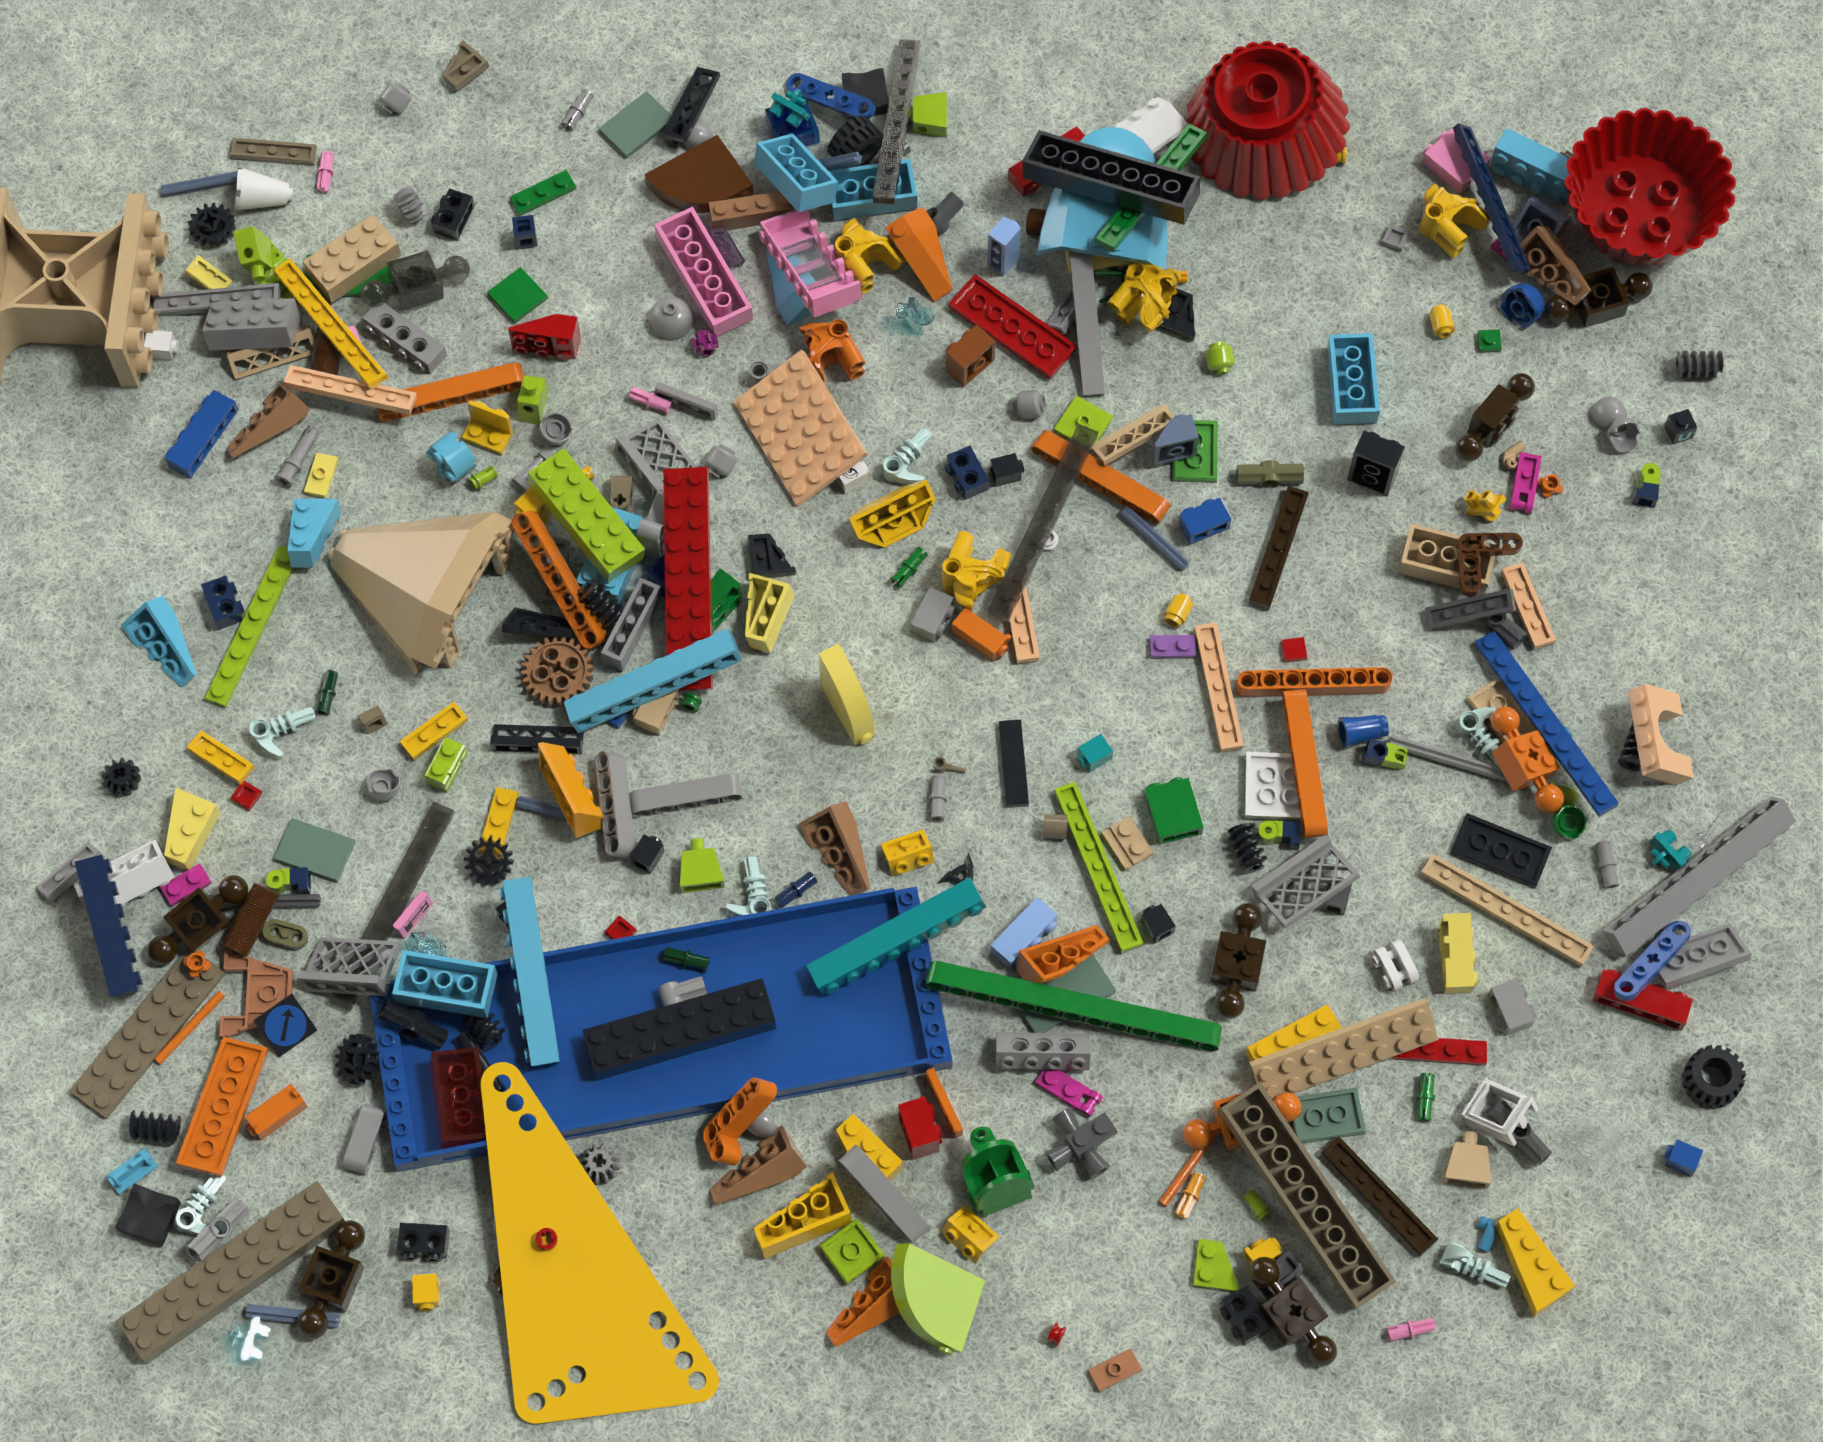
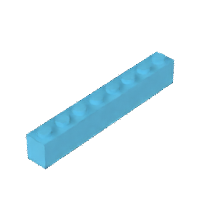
(652, 680)
(531, 971)

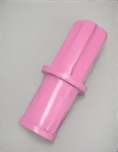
(325, 171)
(650, 400)
(1410, 1329)

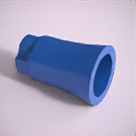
(1361, 729)

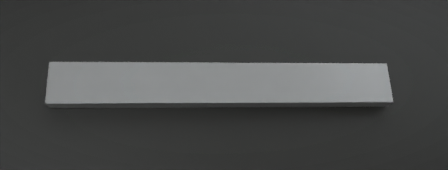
(1087, 324)

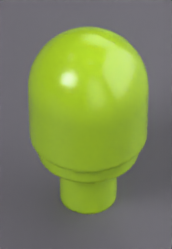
(1570, 794)

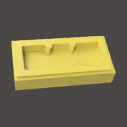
(207, 275)
(321, 475)

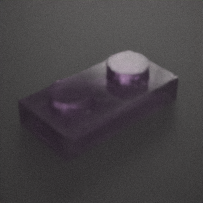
(726, 247)

